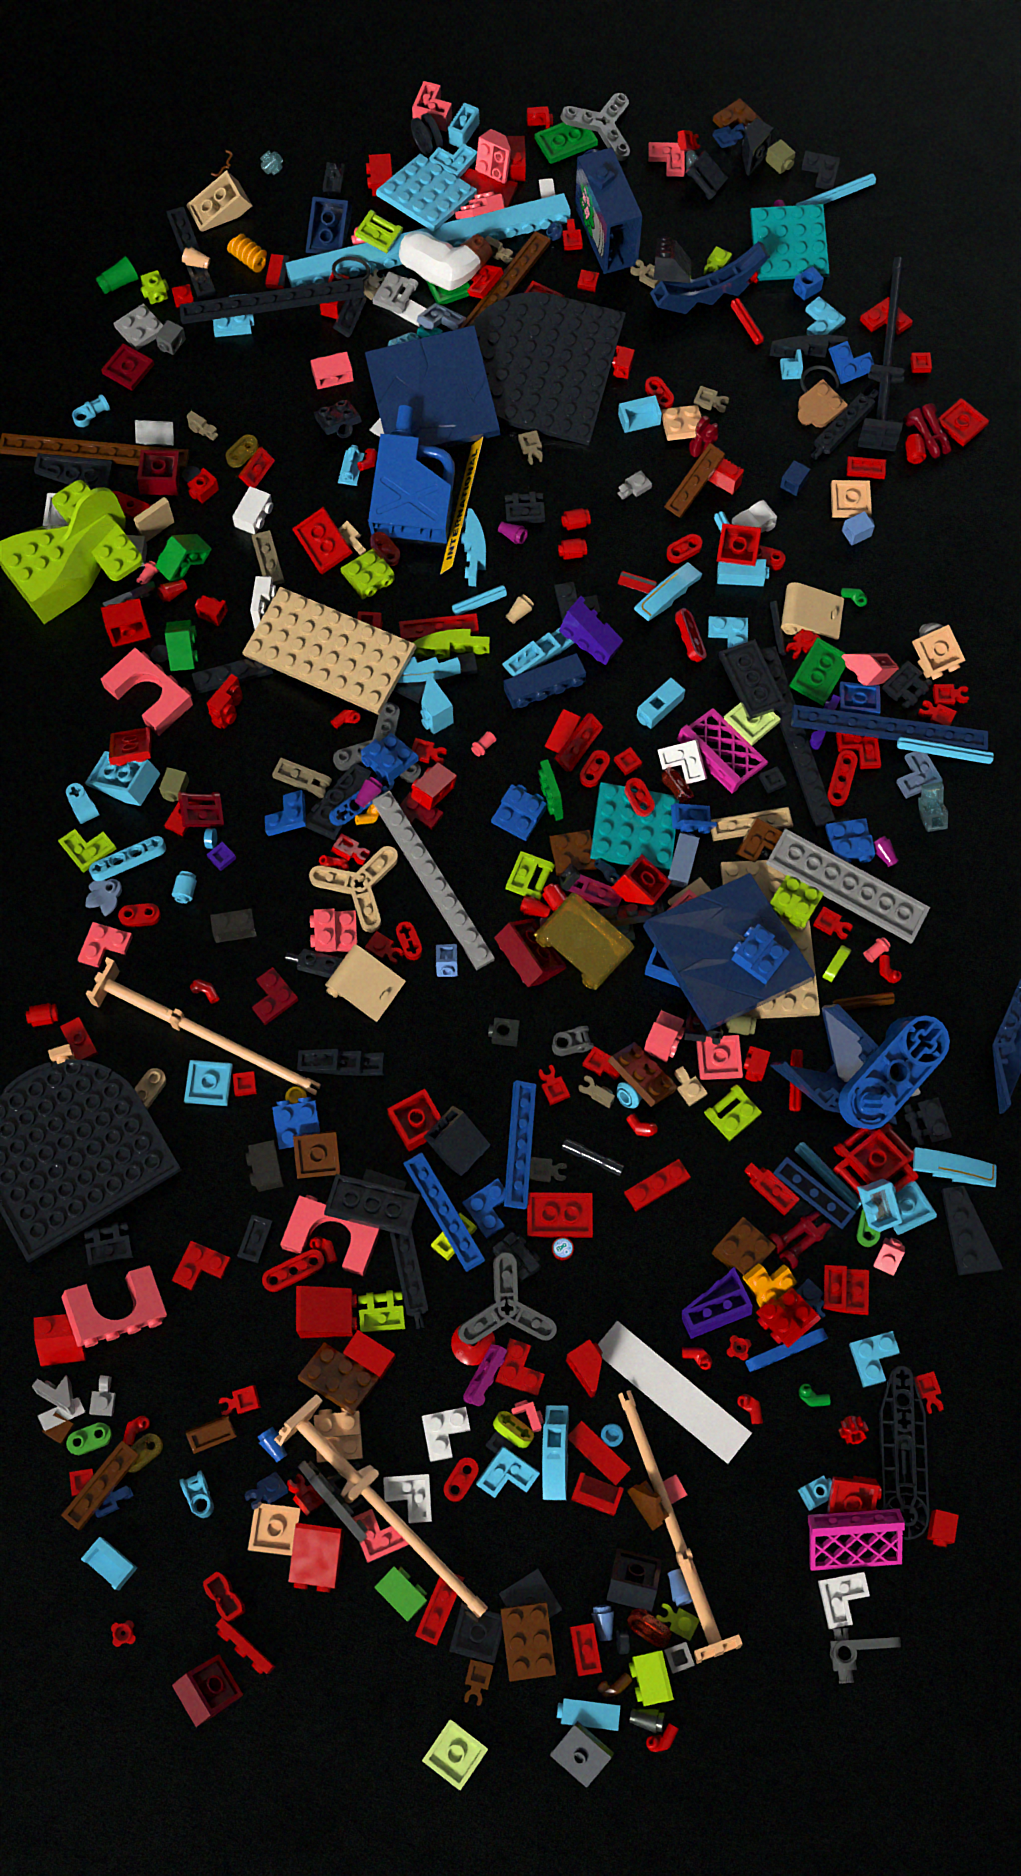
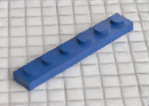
(520, 1145)
(444, 1212)

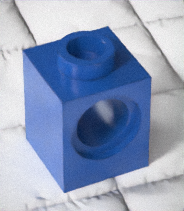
(808, 283)

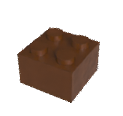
(743, 1248)

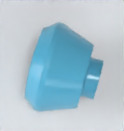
(627, 1095)

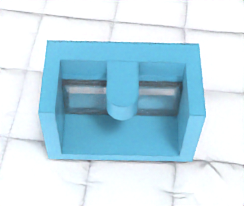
(880, 1205)

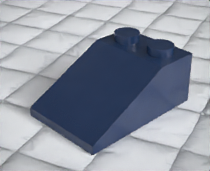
(328, 225)

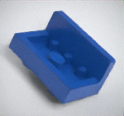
(692, 817)

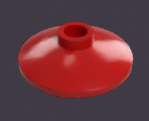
(471, 1354)

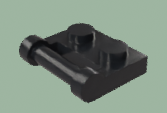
(709, 171)

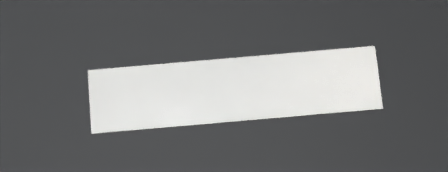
(673, 1392)

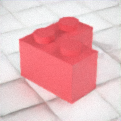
(430, 102)
(662, 1039)

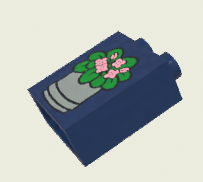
(608, 214)

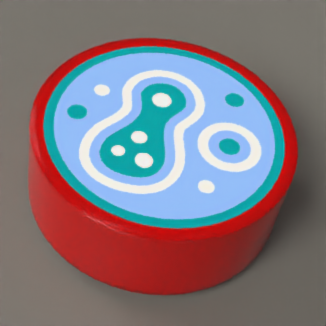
(562, 1248)

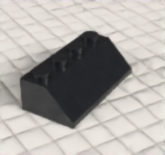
(671, 261)

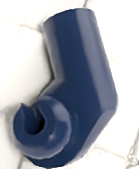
(608, 871)

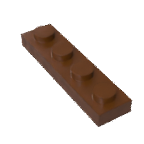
(695, 480)
(100, 1485)

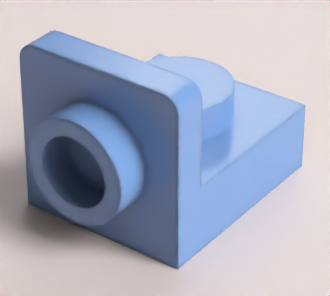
(446, 960)

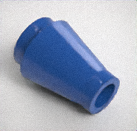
(270, 1445)

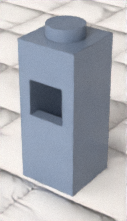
(683, 860)

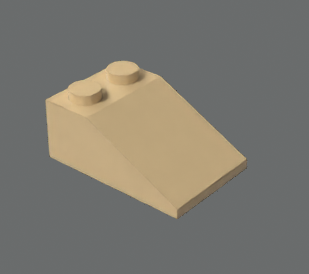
(219, 202)

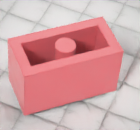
(332, 370)

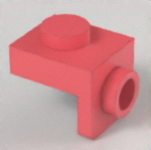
(890, 1255)
(534, 1417)

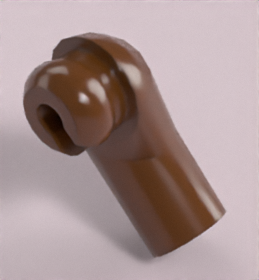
(616, 1688)

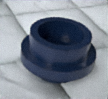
(554, 231)

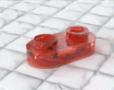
(387, 548)
(678, 786)
(649, 1628)

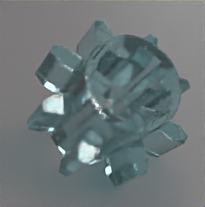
(271, 162)

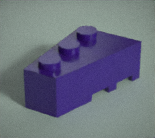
(590, 633)
(718, 1306)

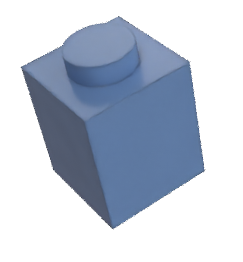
(858, 528)

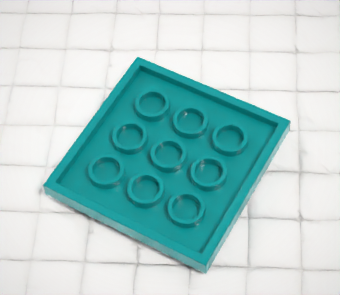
(793, 239)
(623, 835)

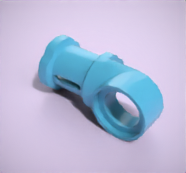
(90, 409)

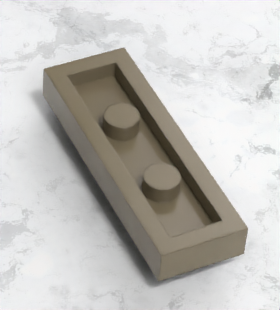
(267, 556)

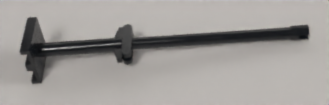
(879, 432)

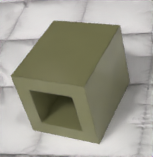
(780, 156)
(173, 783)

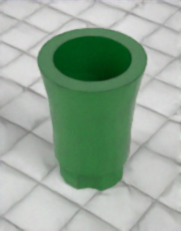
(117, 276)

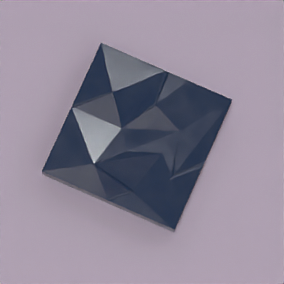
(441, 382)
(698, 948)

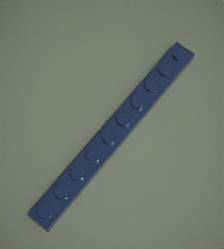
(886, 727)

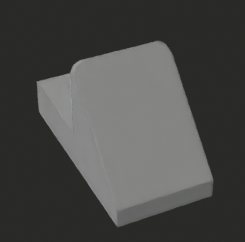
(59, 1396)

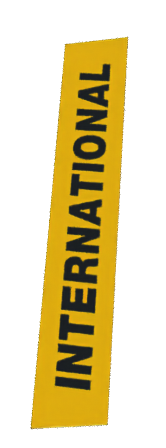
(461, 505)

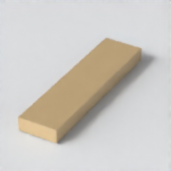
(739, 825)

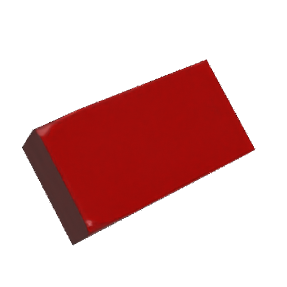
(562, 730)

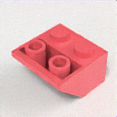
(493, 155)
(871, 667)

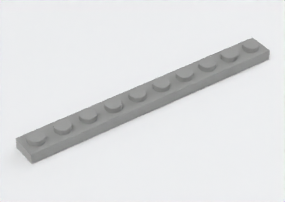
(433, 880)

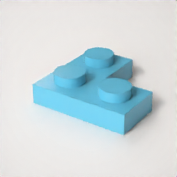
(456, 163)
(826, 318)
(729, 627)
(867, 1356)
(504, 1467)

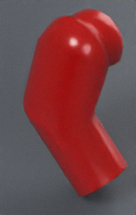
(334, 862)
(889, 974)
(324, 1246)
(751, 1405)

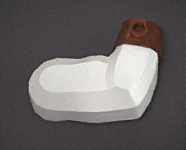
(440, 261)

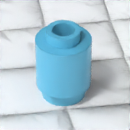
(184, 887)

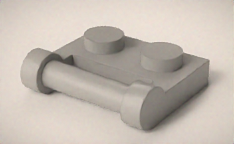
(390, 290)

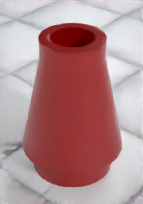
(170, 590)
(534, 907)

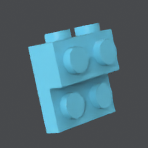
(233, 325)

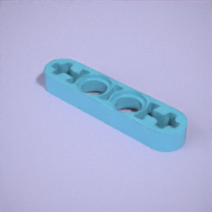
(127, 857)

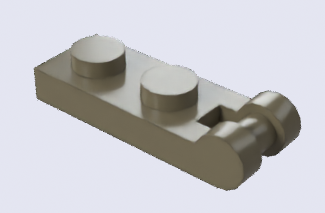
(301, 777)

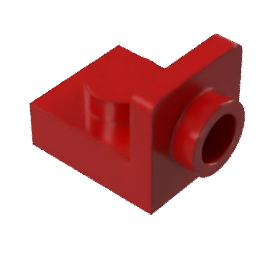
(539, 116)

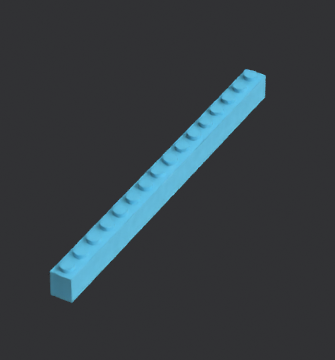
(496, 224)

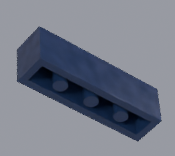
(545, 681)
(814, 1193)

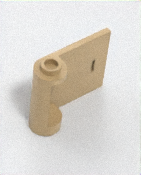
(811, 610)
(363, 980)

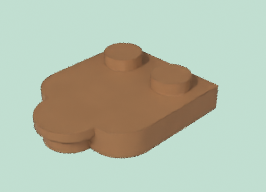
(820, 405)

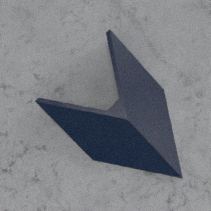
(849, 1051)
(1008, 1051)

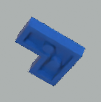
(847, 366)
(291, 818)
(481, 1207)

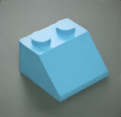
(436, 707)

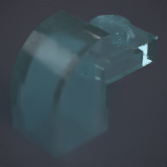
(931, 807)

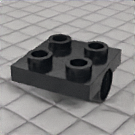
(334, 416)

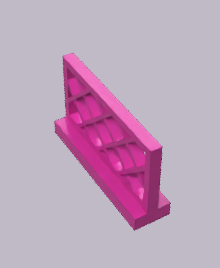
(712, 757)
(856, 1525)

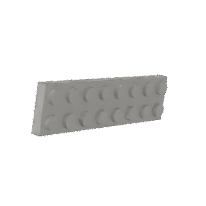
(848, 886)

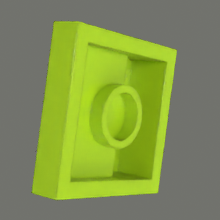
(368, 574)
(795, 901)

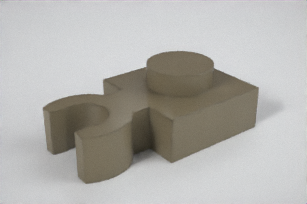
(499, 251)
(646, 274)
(372, 284)
(708, 398)
(199, 425)
(531, 444)

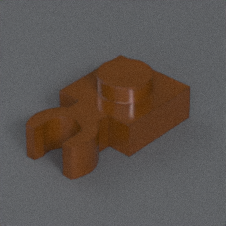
(478, 1677)

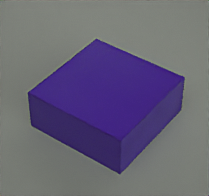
(221, 856)

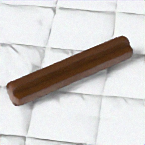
(866, 1001)

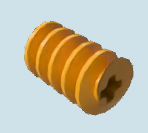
(247, 252)

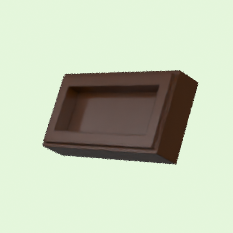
(211, 1433)

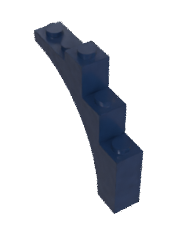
(709, 288)

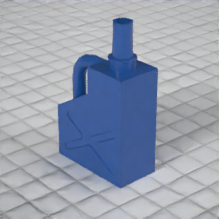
(406, 495)

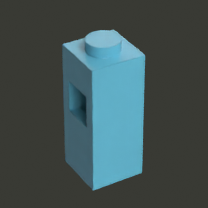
(742, 574)
(660, 703)
(589, 1714)

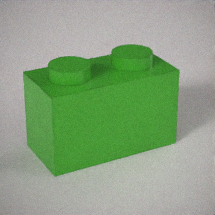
(401, 1593)

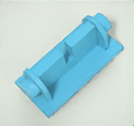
(349, 471)

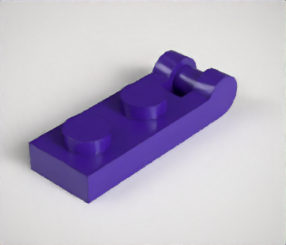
(818, 736)

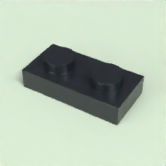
(255, 1239)

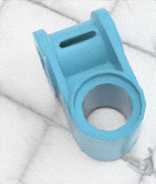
(82, 804)
(196, 1490)

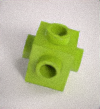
(154, 287)

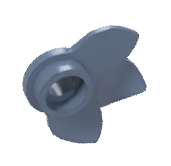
(102, 896)

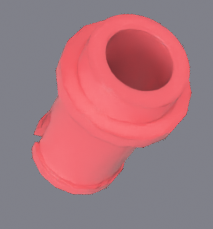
(148, 573)
(480, 746)
(877, 949)

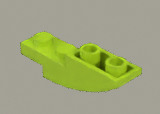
(456, 640)

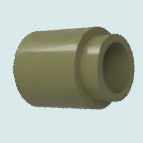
(742, 1025)

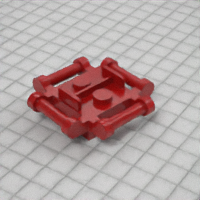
(876, 1158)

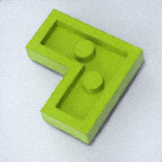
(86, 853)

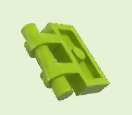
(384, 1318)

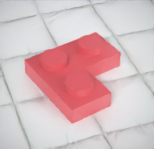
(670, 154)
(102, 938)
(378, 1541)

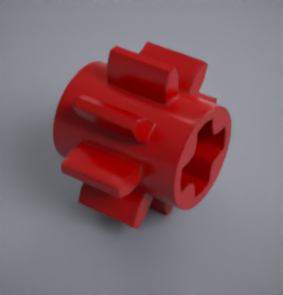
(853, 1430)

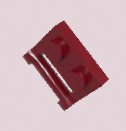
(201, 814)

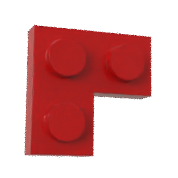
(484, 280)
(879, 314)
(866, 746)
(199, 1259)
(514, 1374)

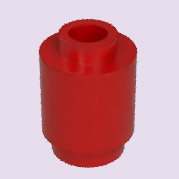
(915, 448)
(576, 518)
(572, 548)
(553, 895)
(42, 1014)

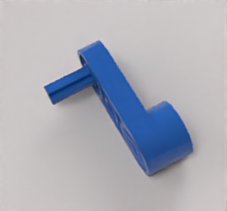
(916, 1054)

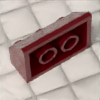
(530, 959)

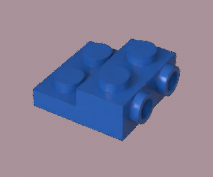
(859, 698)
(388, 757)
(519, 812)
(850, 841)
(759, 953)
(295, 1119)

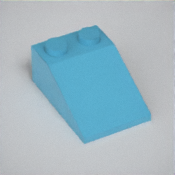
(125, 782)

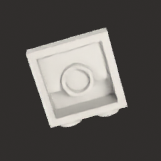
(263, 594)

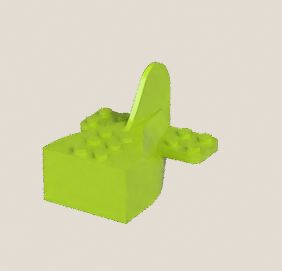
(61, 562)

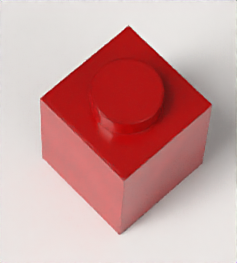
(942, 1527)

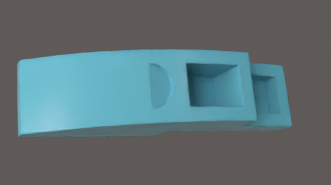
(474, 545)
(555, 1453)

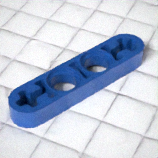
(345, 805)
(782, 1351)

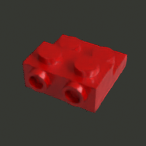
(223, 702)
(787, 1317)
(853, 1494)

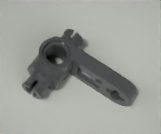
(846, 1666)

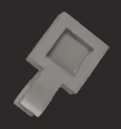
(635, 484)
(103, 1401)

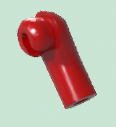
(371, 458)
(346, 716)
(205, 987)
(641, 1128)
(700, 1356)
(134, 1427)
(664, 1741)

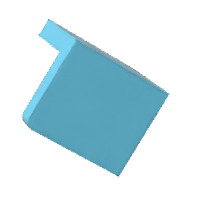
(792, 367)

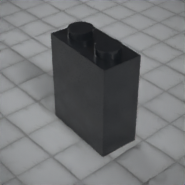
(457, 1140)

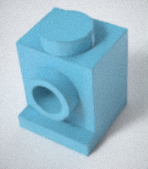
(809, 1493)

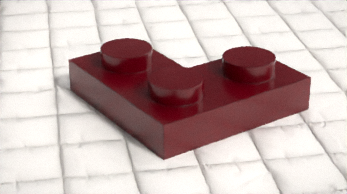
(416, 812)
(279, 996)

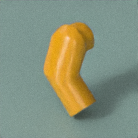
(369, 817)

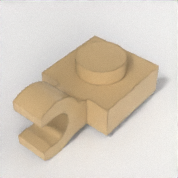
(351, 537)
(691, 1088)

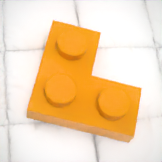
(766, 1287)

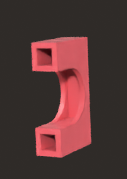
(138, 668)
(310, 1214)
(91, 1327)

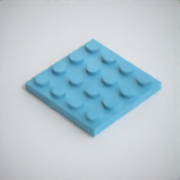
(426, 192)

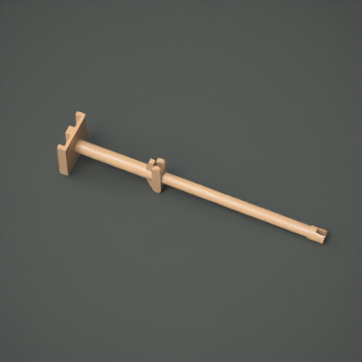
(106, 983)
(359, 1483)
(683, 1555)

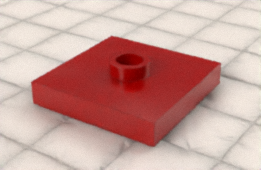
(962, 422)

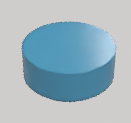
(210, 838)
(612, 1435)

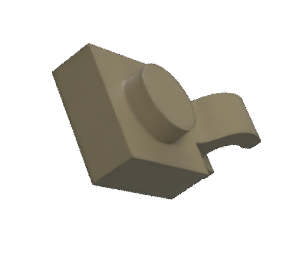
(600, 1094)

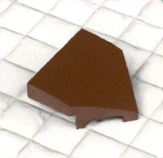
(648, 1504)

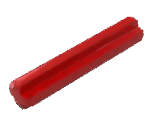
(747, 321)
(795, 1093)

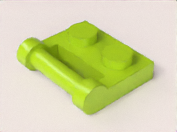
(376, 235)
(524, 872)
(738, 1117)

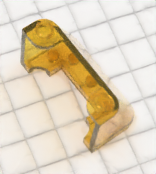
(584, 940)

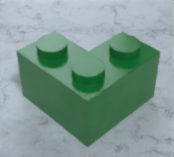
(180, 554)
(179, 641)

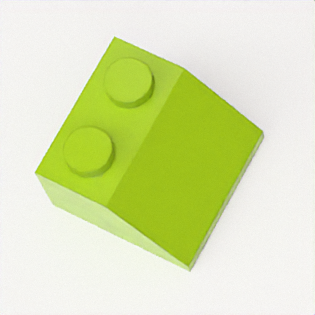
(651, 1678)

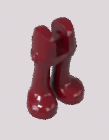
(705, 434)
(932, 443)
(806, 1225)

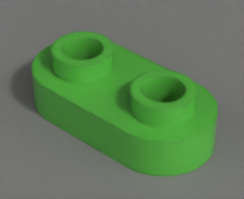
(863, 1228)
(88, 1438)

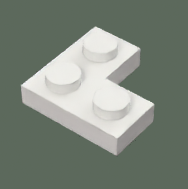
(688, 756)
(439, 1426)
(415, 1490)
(835, 1595)

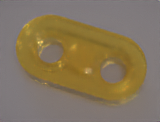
(240, 451)
(146, 1455)

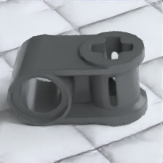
(576, 1040)

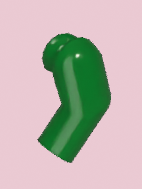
(855, 594)
(812, 1398)

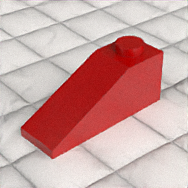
(517, 162)

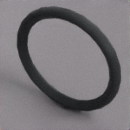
(352, 259)
(818, 367)

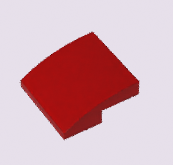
(846, 1290)

